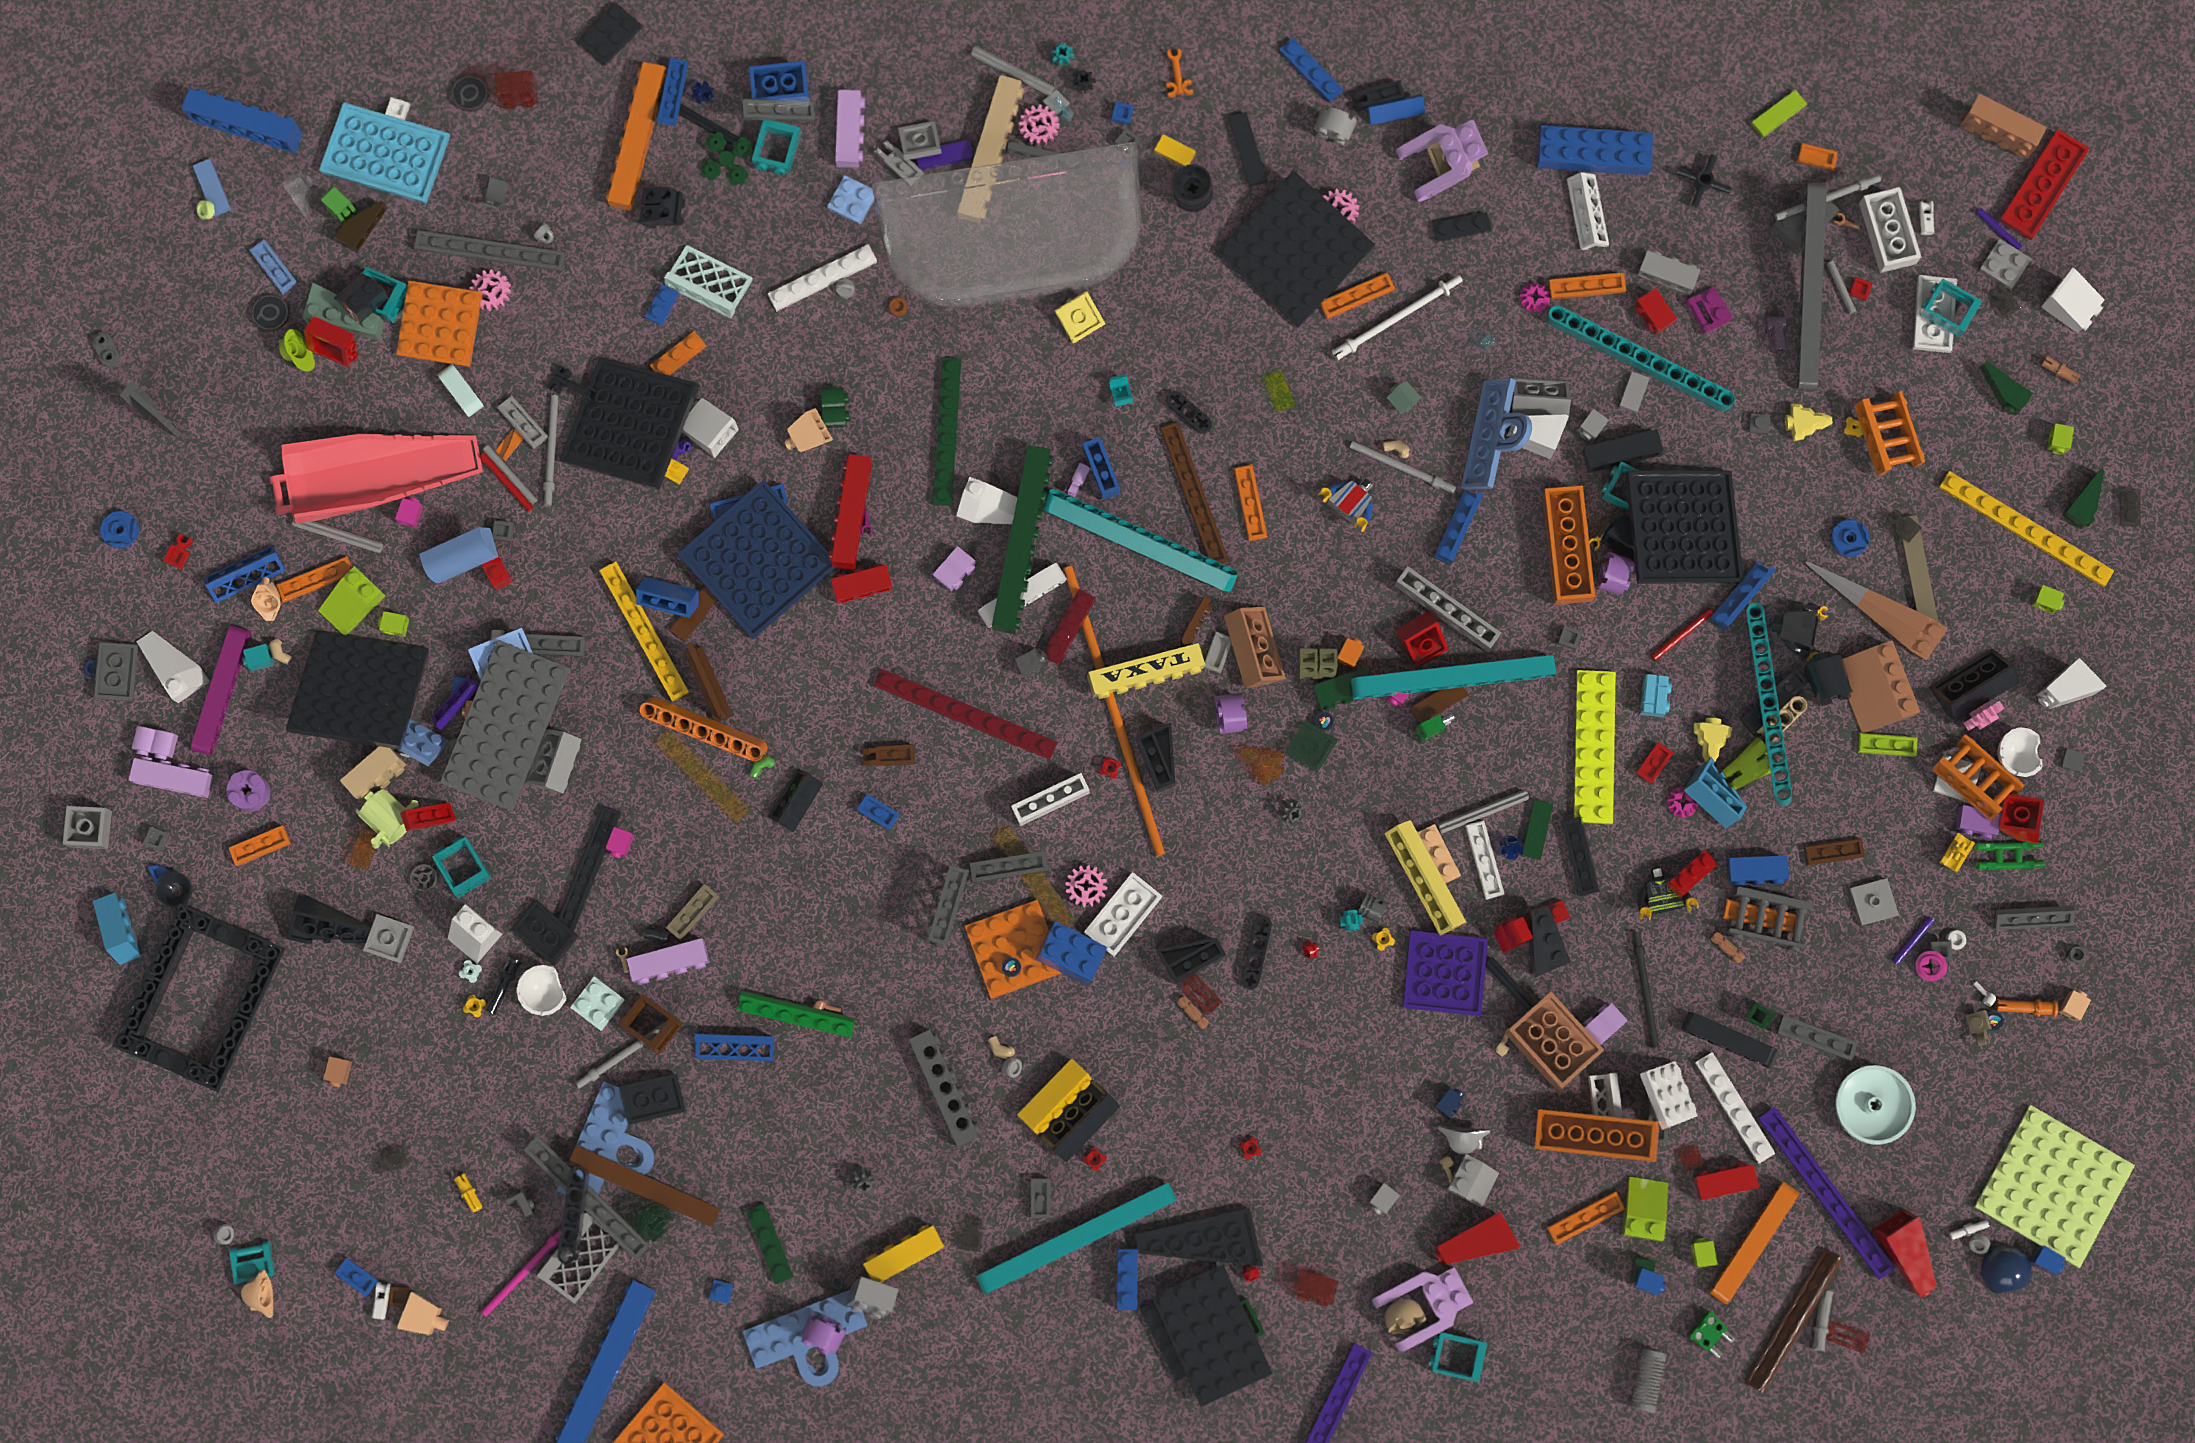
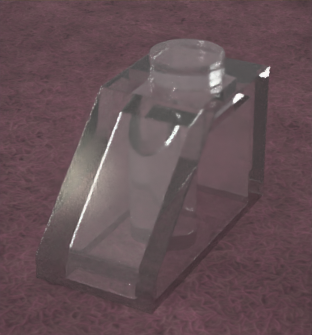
(300, 191)

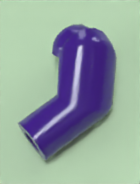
(682, 447)

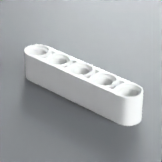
(1038, 584)

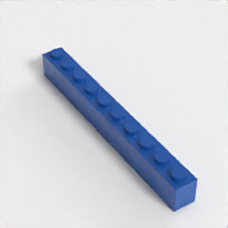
(607, 1363)

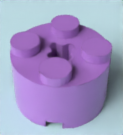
(1615, 573)
(1231, 713)
(252, 800)
(823, 1333)

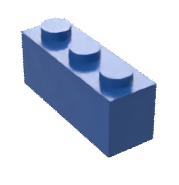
(1101, 468)
(667, 597)
(1757, 870)
(1127, 1279)

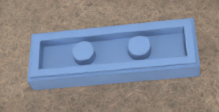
(212, 186)
(273, 266)

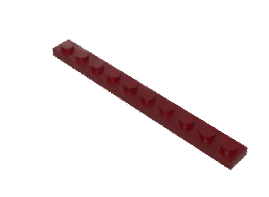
(965, 714)

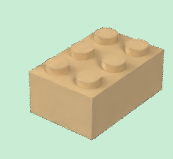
(373, 772)

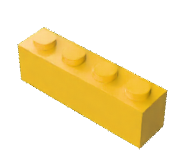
(1055, 1097)
(903, 1255)

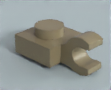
(1979, 1023)

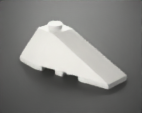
(986, 504)
(174, 669)

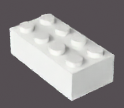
(1890, 230)

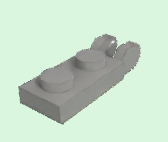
(897, 163)

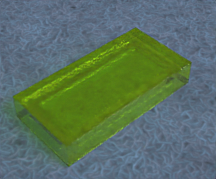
(1279, 391)

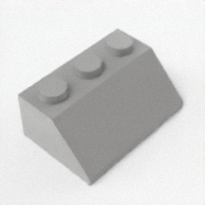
(1540, 397)
(553, 761)

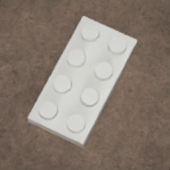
(1927, 334)
(1123, 914)

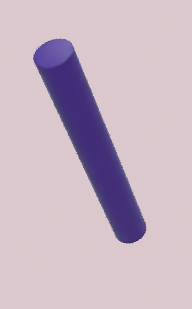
(1999, 229)
(1913, 940)

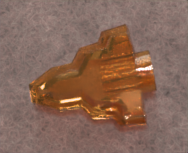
(1263, 764)

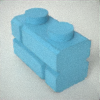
(1654, 695)

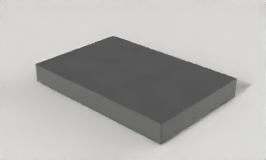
(116, 671)

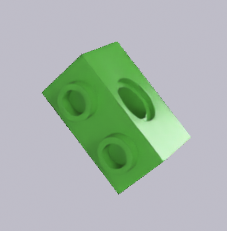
(338, 205)

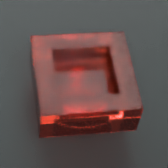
(1691, 1159)

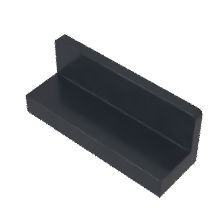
(795, 800)

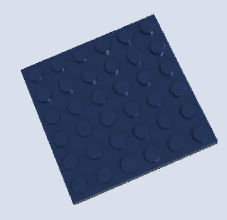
(758, 559)

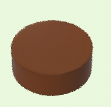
(898, 307)

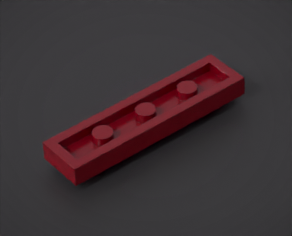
(1069, 626)

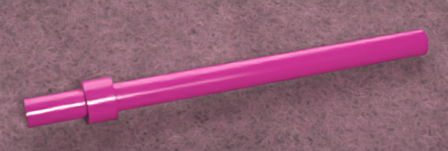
(552, 1242)

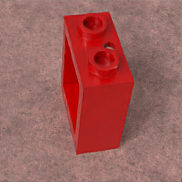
(331, 341)

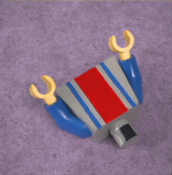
(1351, 501)

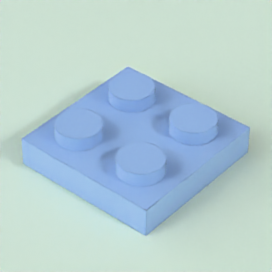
(852, 200)

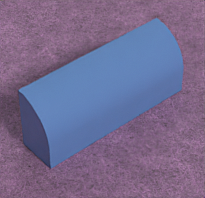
(459, 554)

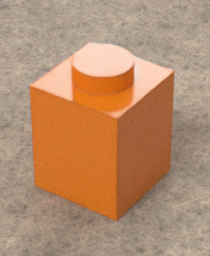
(1350, 653)

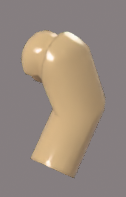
(999, 1050)

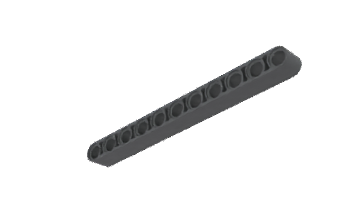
(1811, 286)

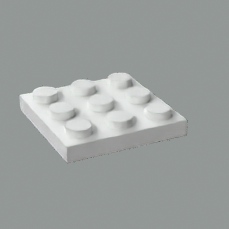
(1668, 1095)

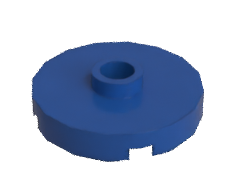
(111, 524)
(1858, 533)

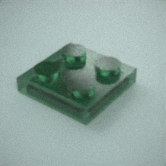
(1311, 746)

